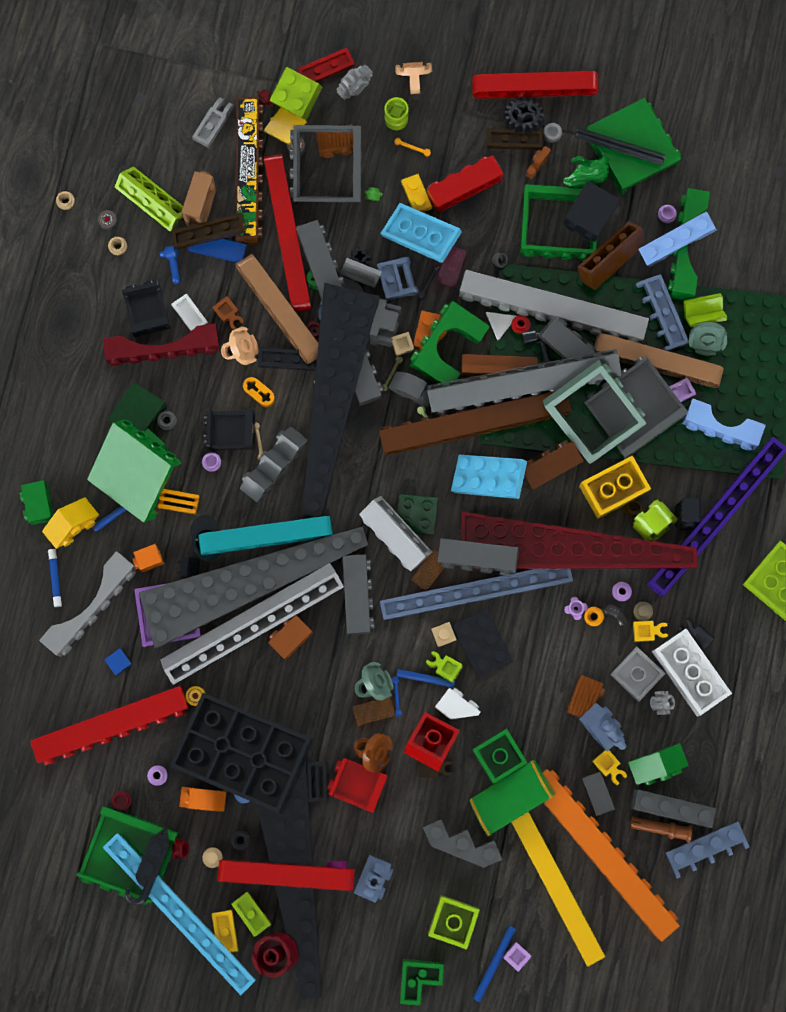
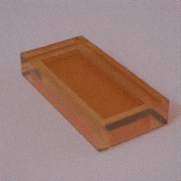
(428, 571)
(373, 711)

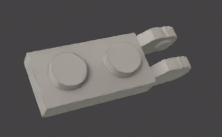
(212, 123)

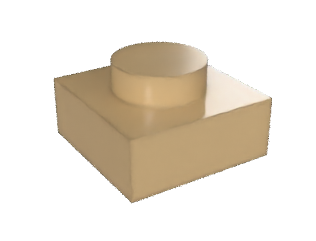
(402, 344)
(443, 634)

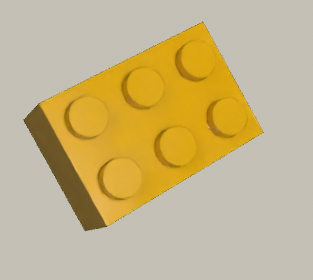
(615, 487)

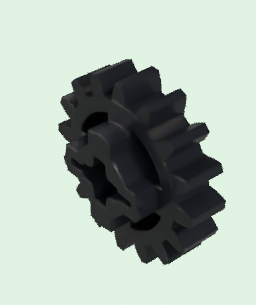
(524, 115)

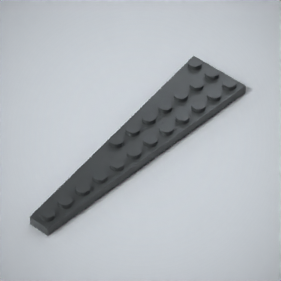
(202, 598)

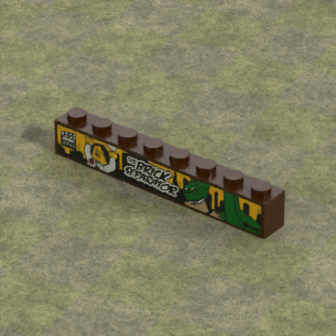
(248, 167)

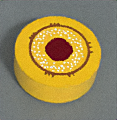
(193, 695)

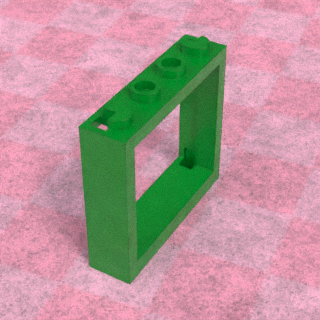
(550, 193)

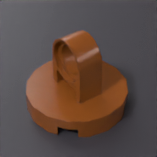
(375, 752)

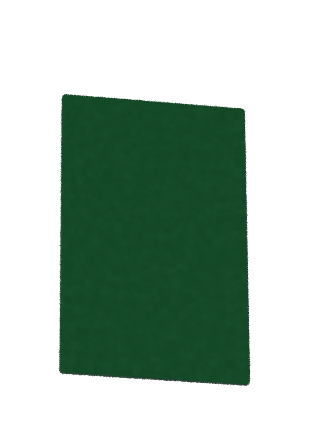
(749, 387)

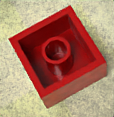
(431, 741)

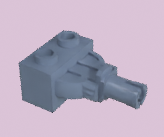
(372, 879)

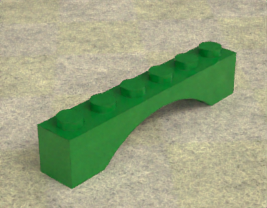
(684, 278)

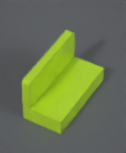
(704, 310)

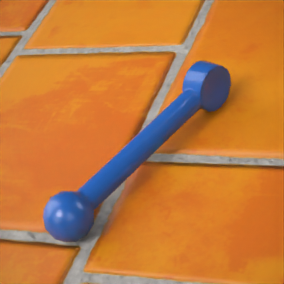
(395, 680)

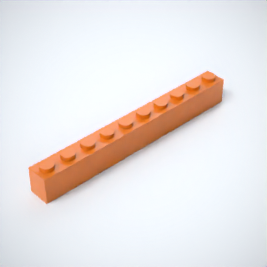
(610, 860)

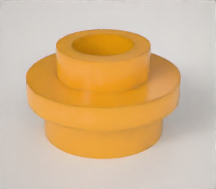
(587, 616)

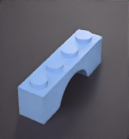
(677, 238)
(701, 418)

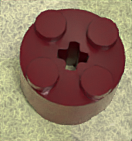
(283, 947)

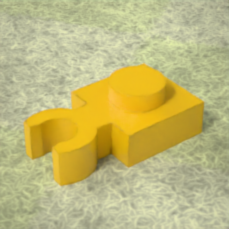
(646, 631)
(607, 763)

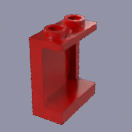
(356, 785)

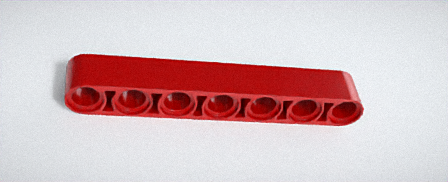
(535, 84)
(286, 875)

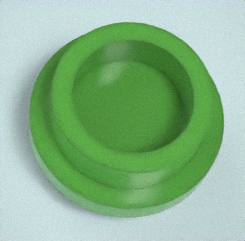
(373, 194)

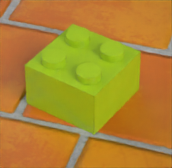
(296, 93)
(453, 922)

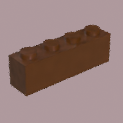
(611, 255)

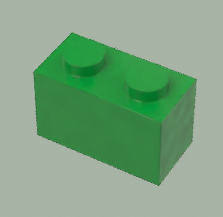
(37, 502)

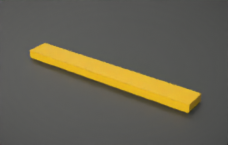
(558, 889)

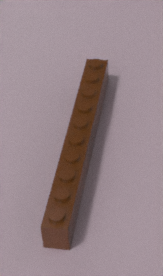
(467, 423)

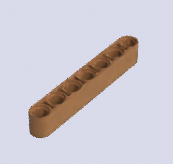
(278, 308)
(663, 361)

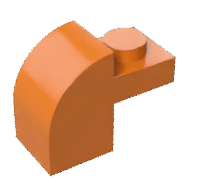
(202, 799)

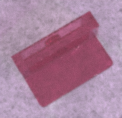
(452, 267)

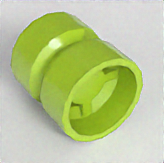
(396, 113)

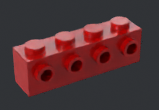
(464, 183)

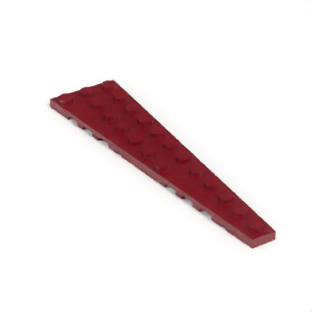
(570, 548)

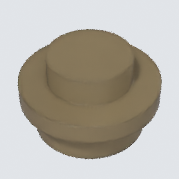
(643, 611)

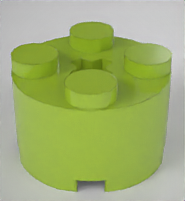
(654, 522)

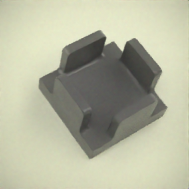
(384, 324)

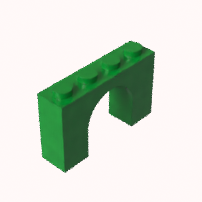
(452, 318)

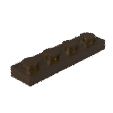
(208, 231)

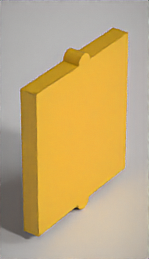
(282, 124)

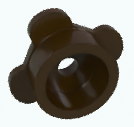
(633, 505)

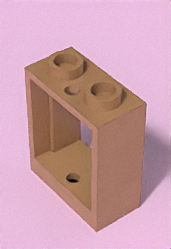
(199, 198)

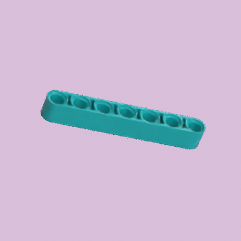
(265, 535)

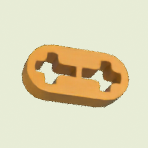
(261, 389)

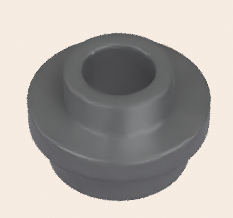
(162, 416)

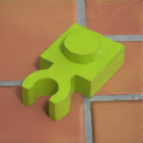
(447, 668)

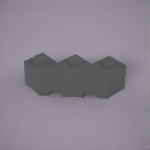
(273, 464)
(461, 845)

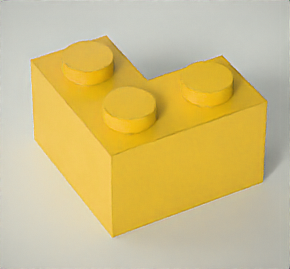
(69, 522)

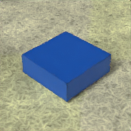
(118, 661)

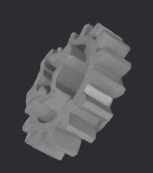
(354, 82)

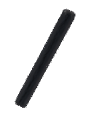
(620, 146)

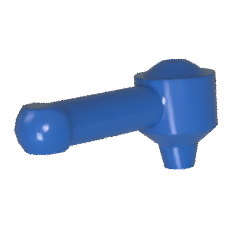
(172, 254)

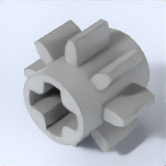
(662, 702)

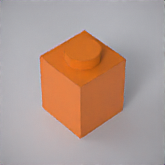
(148, 558)

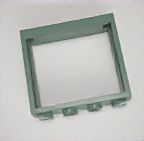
(573, 385)

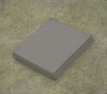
(637, 674)

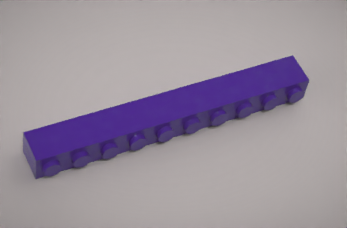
(722, 510)

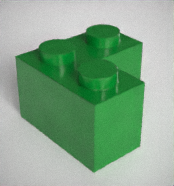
(659, 764)
(418, 973)

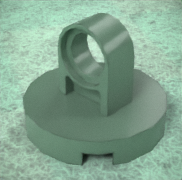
(708, 338)
(376, 682)

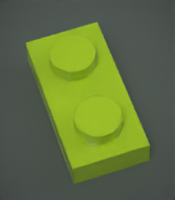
(251, 914)

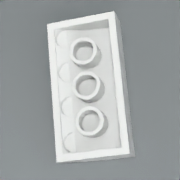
(691, 672)

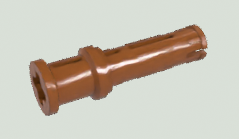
(672, 829)

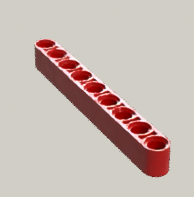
(287, 233)

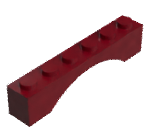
(201, 339)

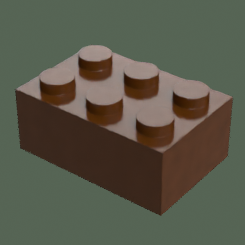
(551, 464)

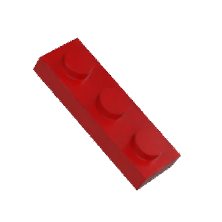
(327, 66)

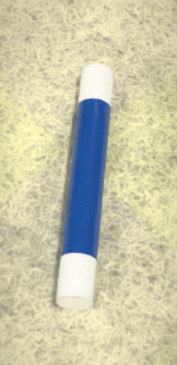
(54, 578)

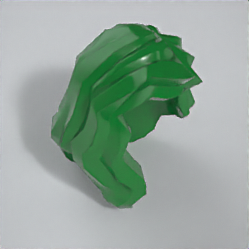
(588, 170)

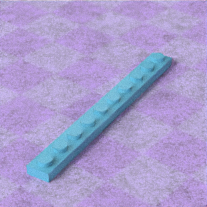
(183, 918)

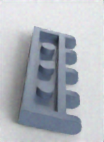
(664, 312)
(706, 847)

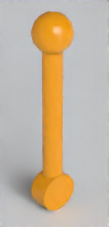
(426, 152)

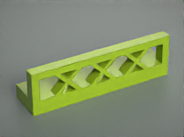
(148, 199)

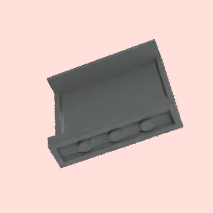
(649, 393)

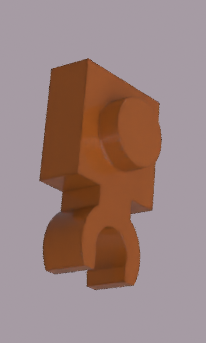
(539, 160)
(227, 312)

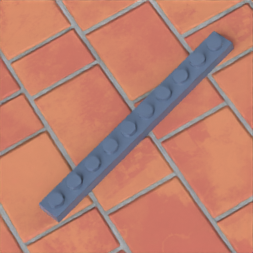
(473, 592)

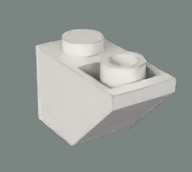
(455, 707)

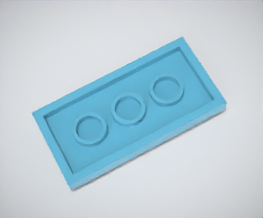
(421, 232)
(489, 476)

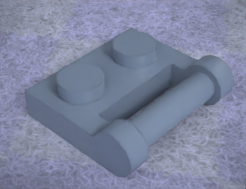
(391, 280)

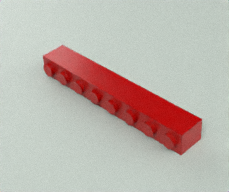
(110, 724)

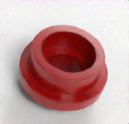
(517, 329)

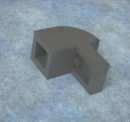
(410, 387)

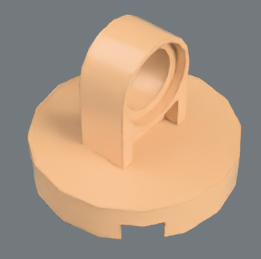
(413, 70)
(242, 345)

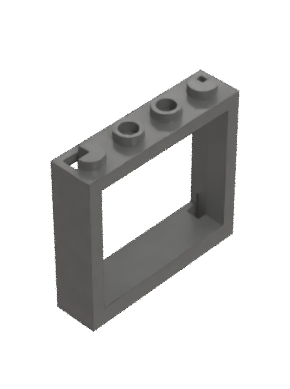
(295, 156)

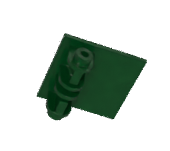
(418, 512)

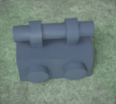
(603, 728)

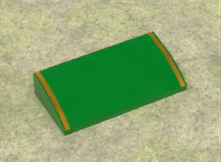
(511, 797)

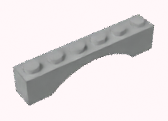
(115, 574)

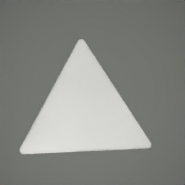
(499, 323)

